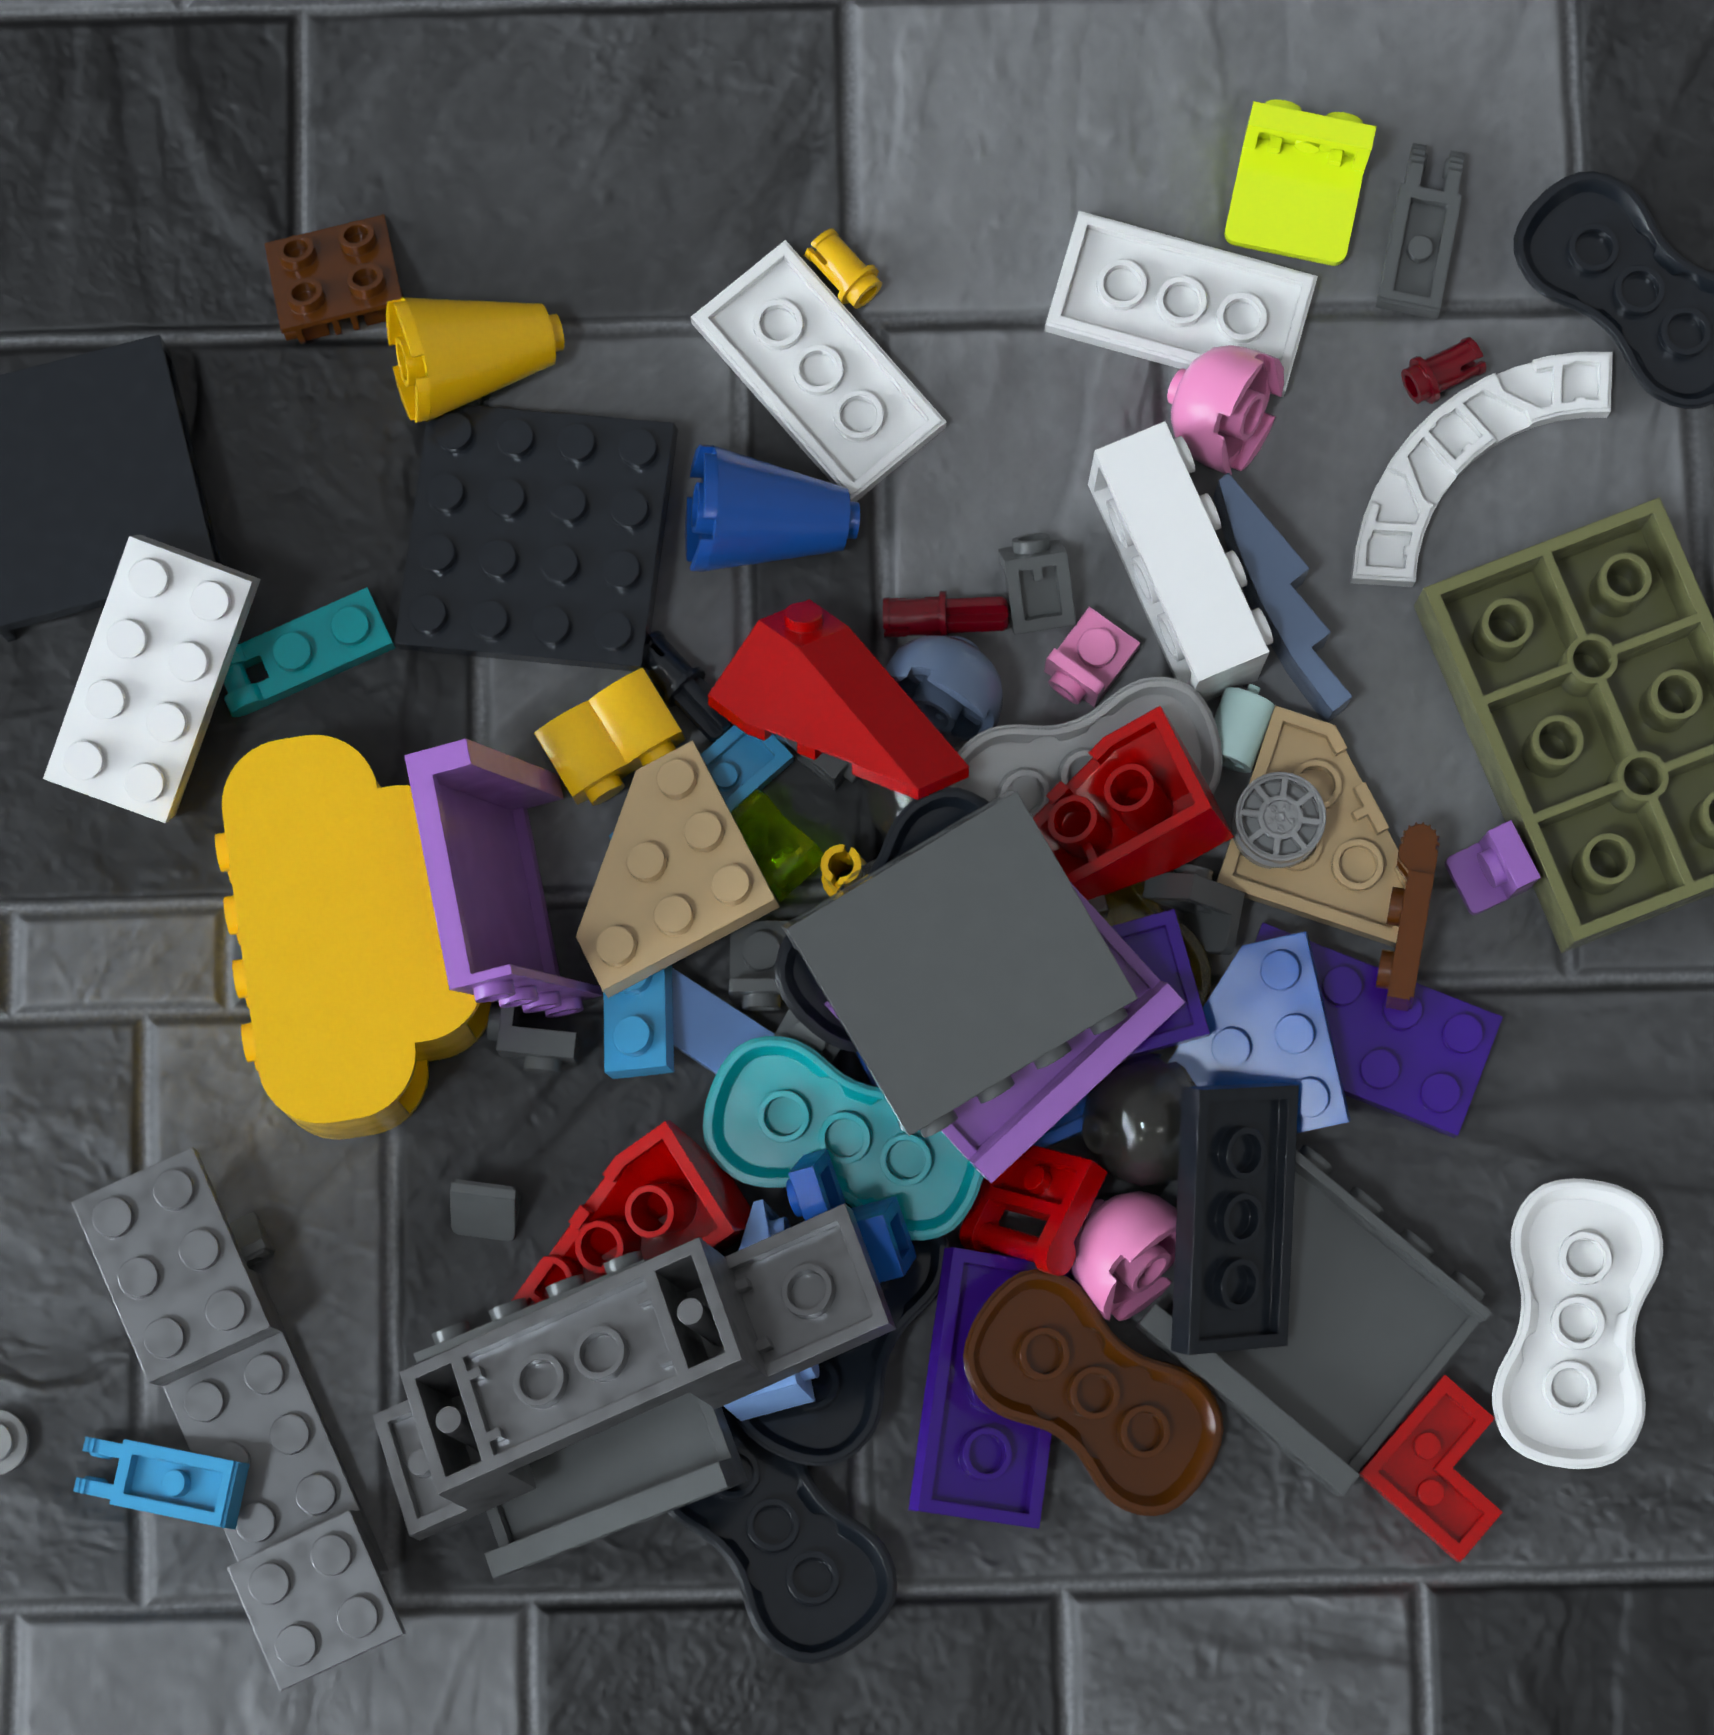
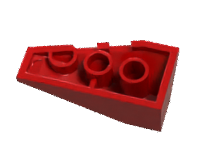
(1132, 810)
(649, 1201)

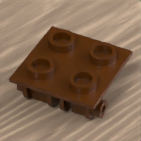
(333, 278)

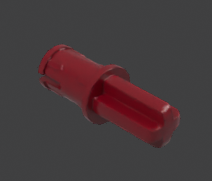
(943, 615)

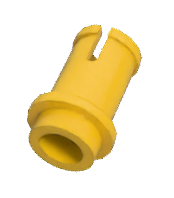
(844, 269)
(834, 862)

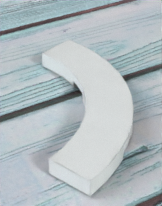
(1455, 437)

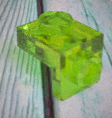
(777, 845)

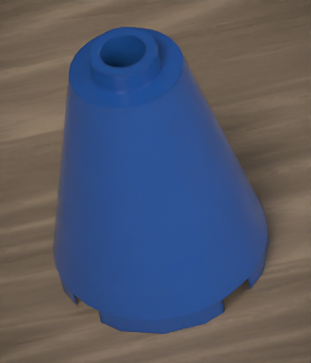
(761, 513)

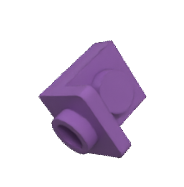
(1492, 869)

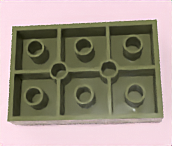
(1591, 714)

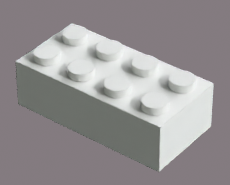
(1178, 562)
(151, 678)

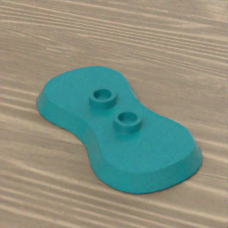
(787, 1101)

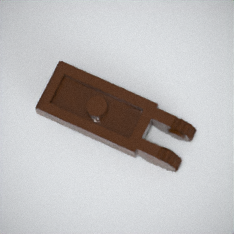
(1409, 912)

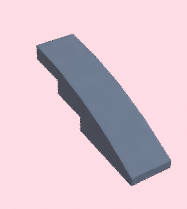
(1272, 579)

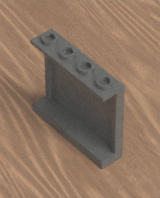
(962, 964)
(1363, 1332)
(612, 1477)

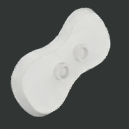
(1572, 1372)

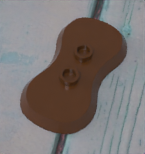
(1056, 1365)

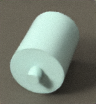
(1242, 725)

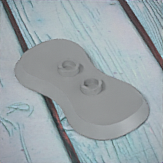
(1039, 757)

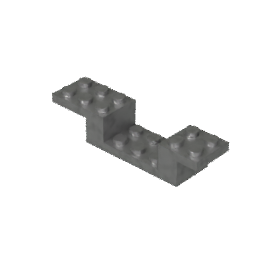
(620, 1351)
(240, 1395)

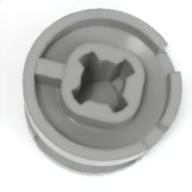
(1278, 820)

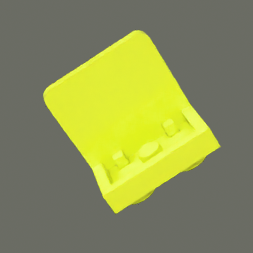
(1298, 182)

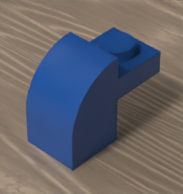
(815, 1189)

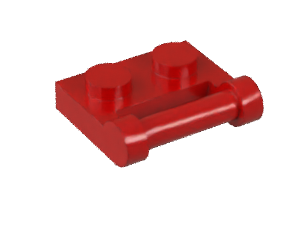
(1041, 1186)

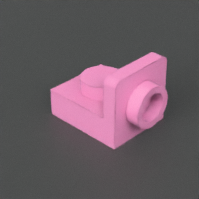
(1089, 659)

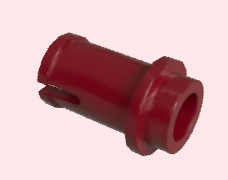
(1442, 371)

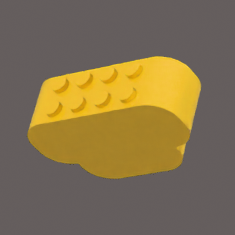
(336, 938)

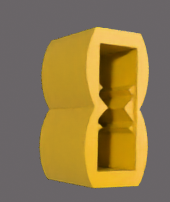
(609, 737)

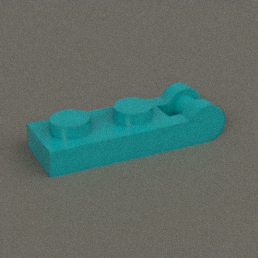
(306, 652)

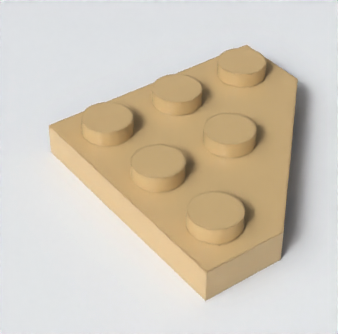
(1354, 863)
(670, 875)

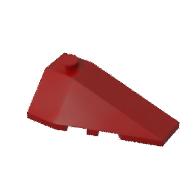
(826, 691)

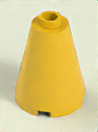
(466, 349)

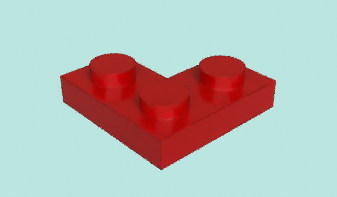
(1418, 1474)

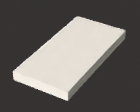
(1174, 296)
(818, 372)

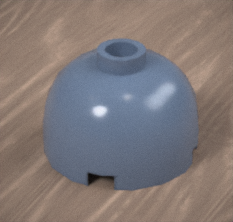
(950, 683)

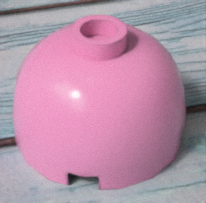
(1223, 405)
(1125, 1252)

